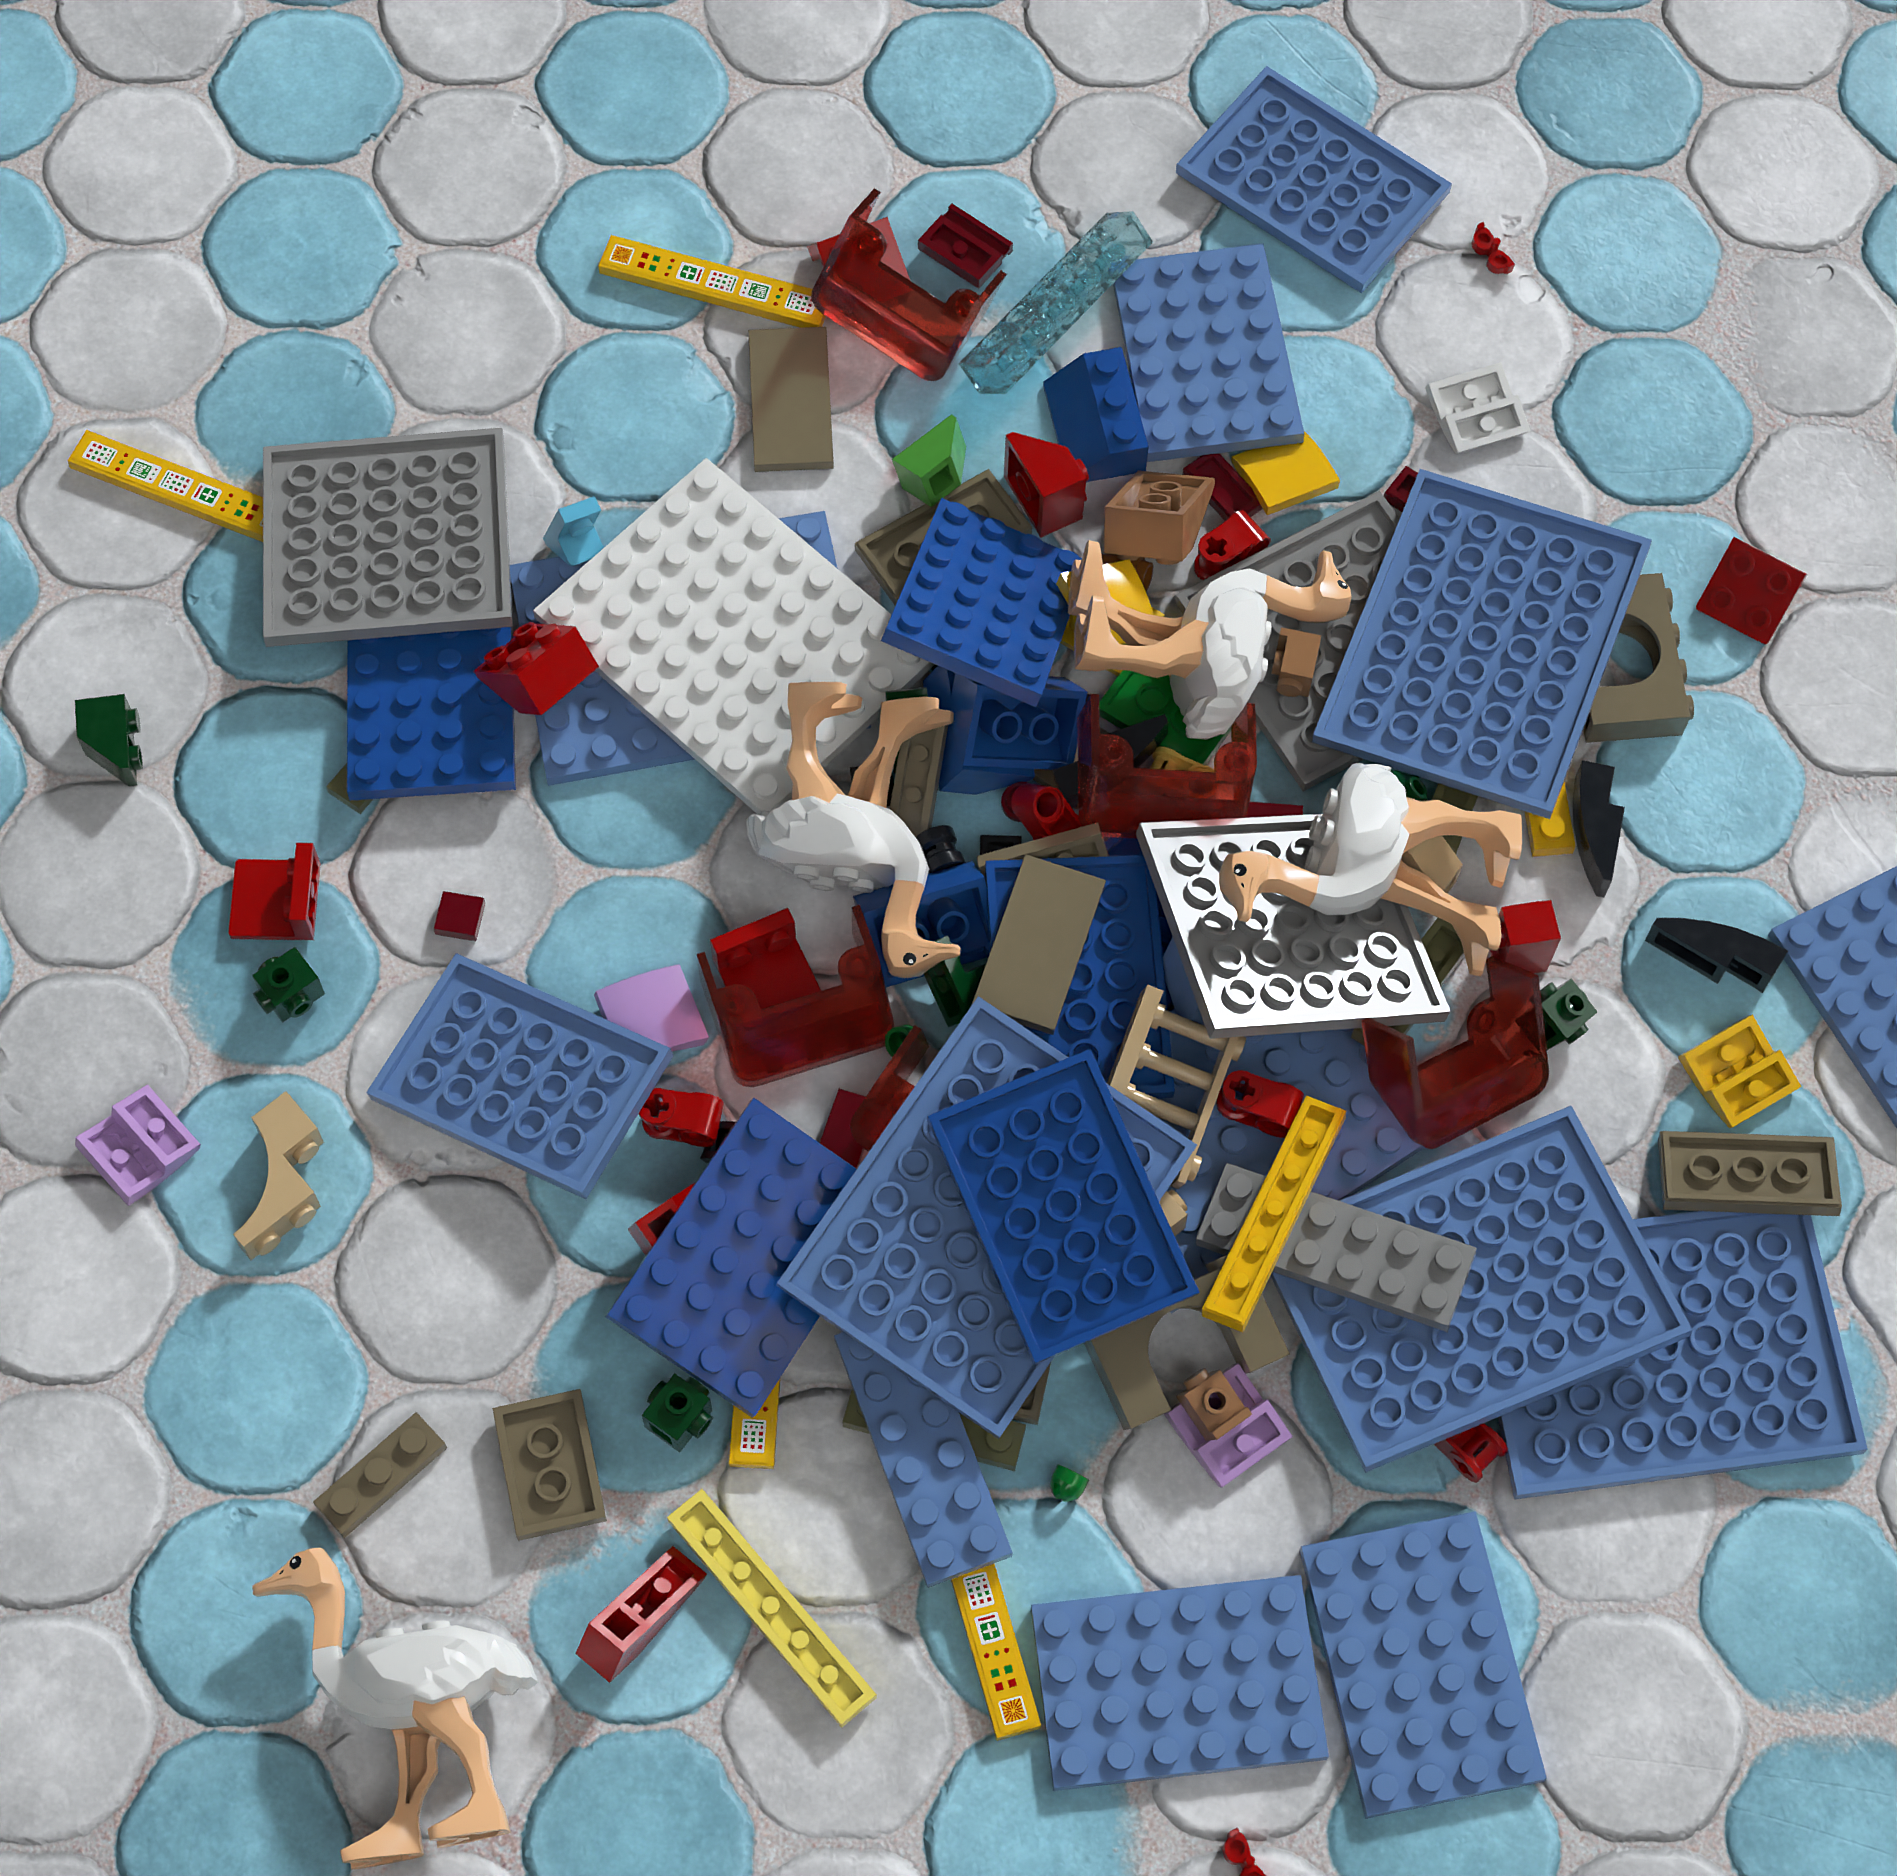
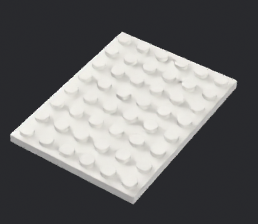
(710, 619)

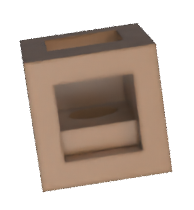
(1295, 661)
(1212, 1422)

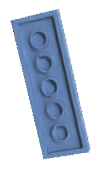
(927, 1468)

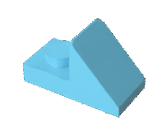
(573, 533)

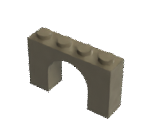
(1659, 702)
(1124, 1359)

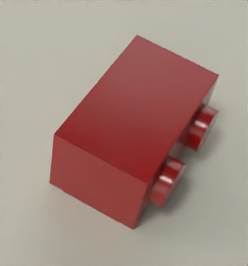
(1528, 935)

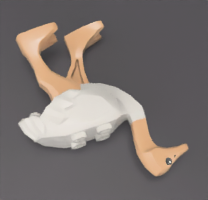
(1208, 651)
(854, 836)
(1360, 854)
(421, 1691)

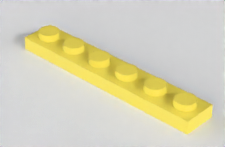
(772, 1608)

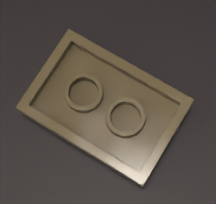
(549, 1464)

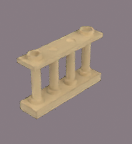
(1136, 1053)

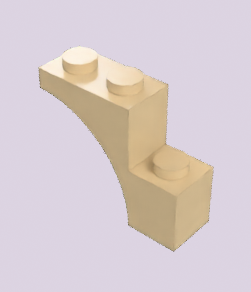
(287, 1197)

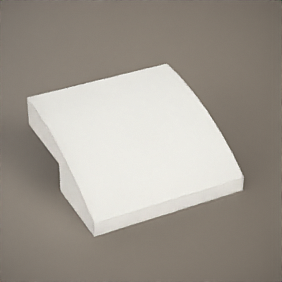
(1477, 408)

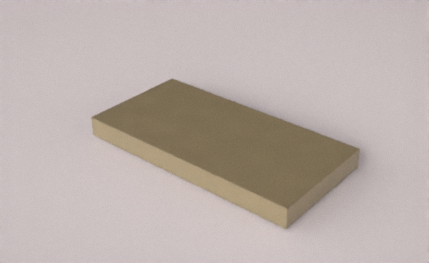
(790, 399)
(893, 549)
(1040, 943)
(1749, 1173)

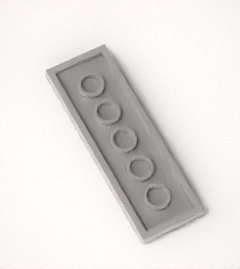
(1351, 1251)

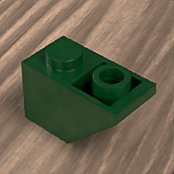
(107, 735)

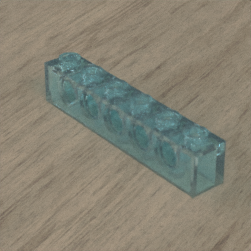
(1055, 303)

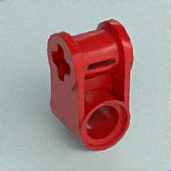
(1229, 544)
(1053, 812)
(1264, 1102)
(686, 1118)
(1463, 1446)

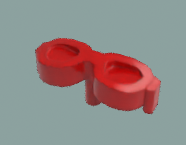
(1485, 244)
(1237, 1852)

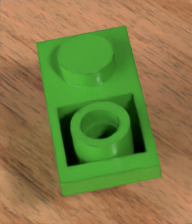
(933, 462)

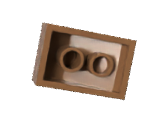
(1156, 516)

